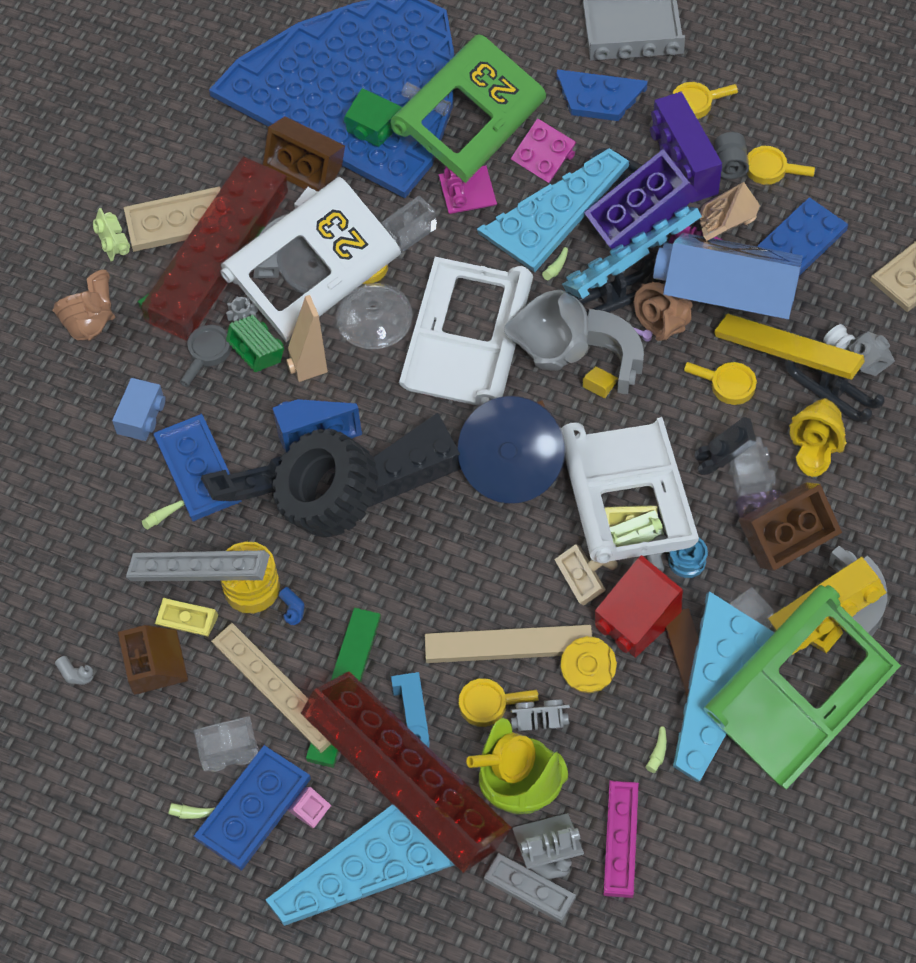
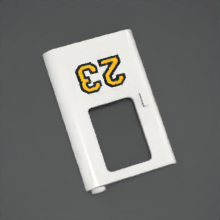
(338, 231)

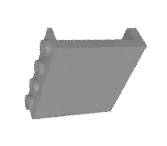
(632, 28)

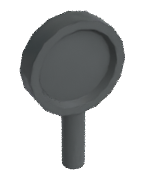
(207, 348)

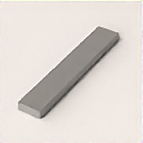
(198, 566)

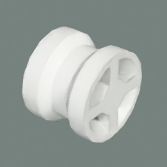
(839, 337)

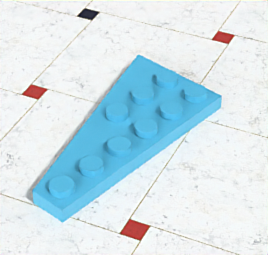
(550, 214)
(624, 257)
(724, 646)
(369, 861)

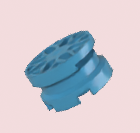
(689, 561)

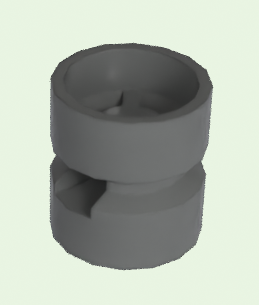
(732, 153)

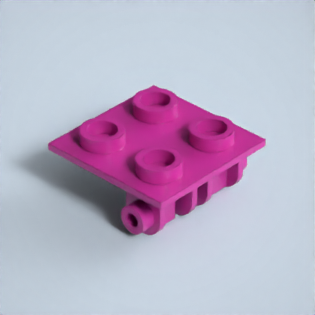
(544, 150)
(470, 195)

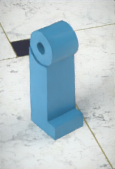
(410, 688)

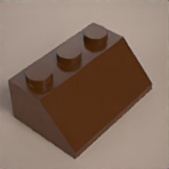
(302, 154)

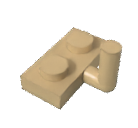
(581, 573)

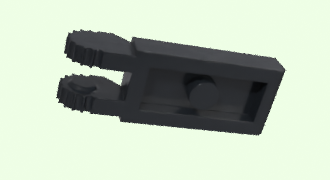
(726, 446)

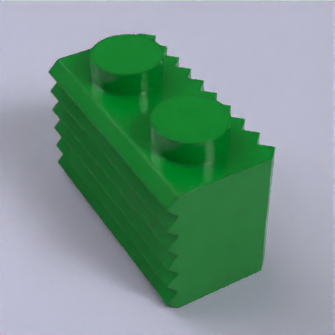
(255, 343)

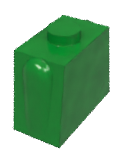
(371, 117)

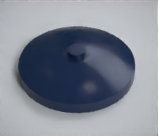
(511, 449)

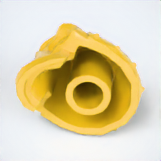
(819, 434)

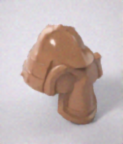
(87, 311)
(661, 313)

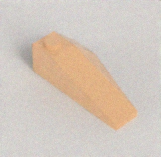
(728, 211)
(306, 344)

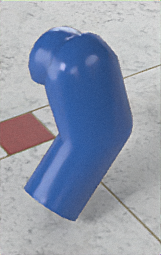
(295, 606)

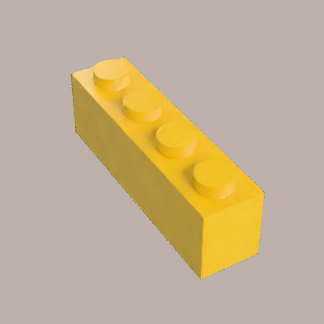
(857, 589)

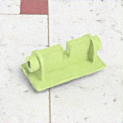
(106, 226)
(637, 530)

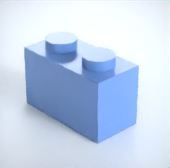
(139, 409)

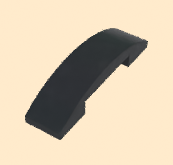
(241, 484)

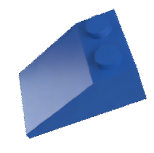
(304, 416)

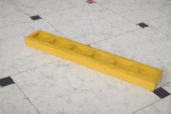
(790, 346)

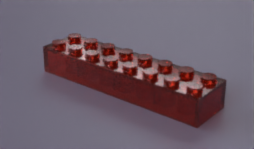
(229, 224)
(406, 771)

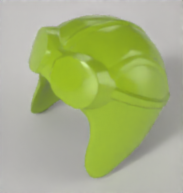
(532, 792)

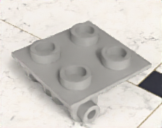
(553, 707)
(548, 841)

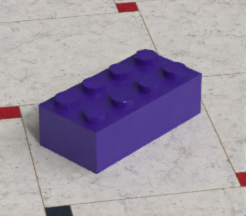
(686, 144)
(641, 201)

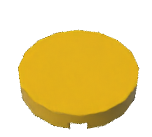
(588, 664)

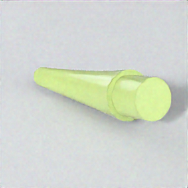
(554, 269)
(159, 515)
(658, 753)
(188, 812)

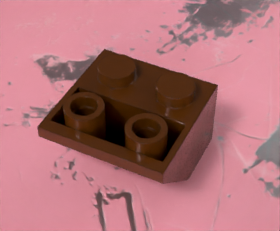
(152, 658)

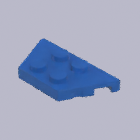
(599, 94)

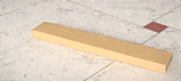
(502, 643)
(268, 681)

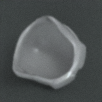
(551, 330)

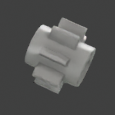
(240, 308)

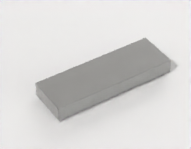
(530, 888)

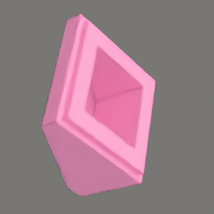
(309, 807)

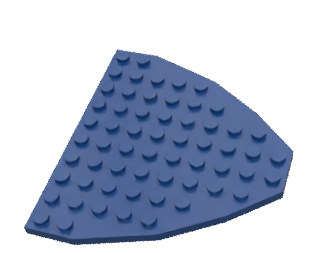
(325, 62)

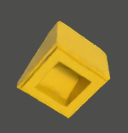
(599, 382)

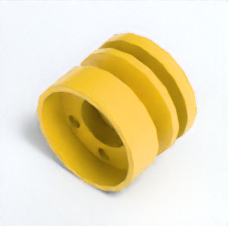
(252, 595)

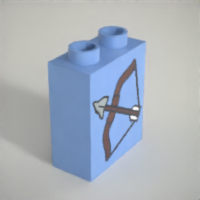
(729, 274)

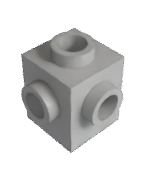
(875, 352)

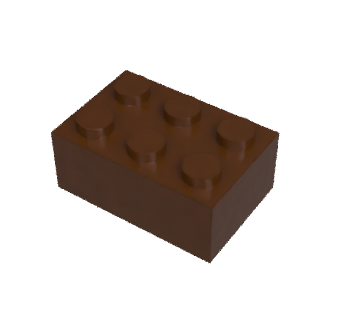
(790, 526)

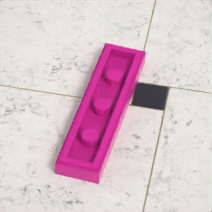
(621, 839)

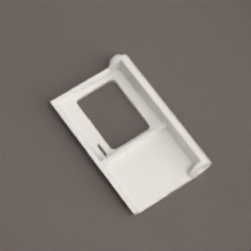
(458, 365)
(621, 462)

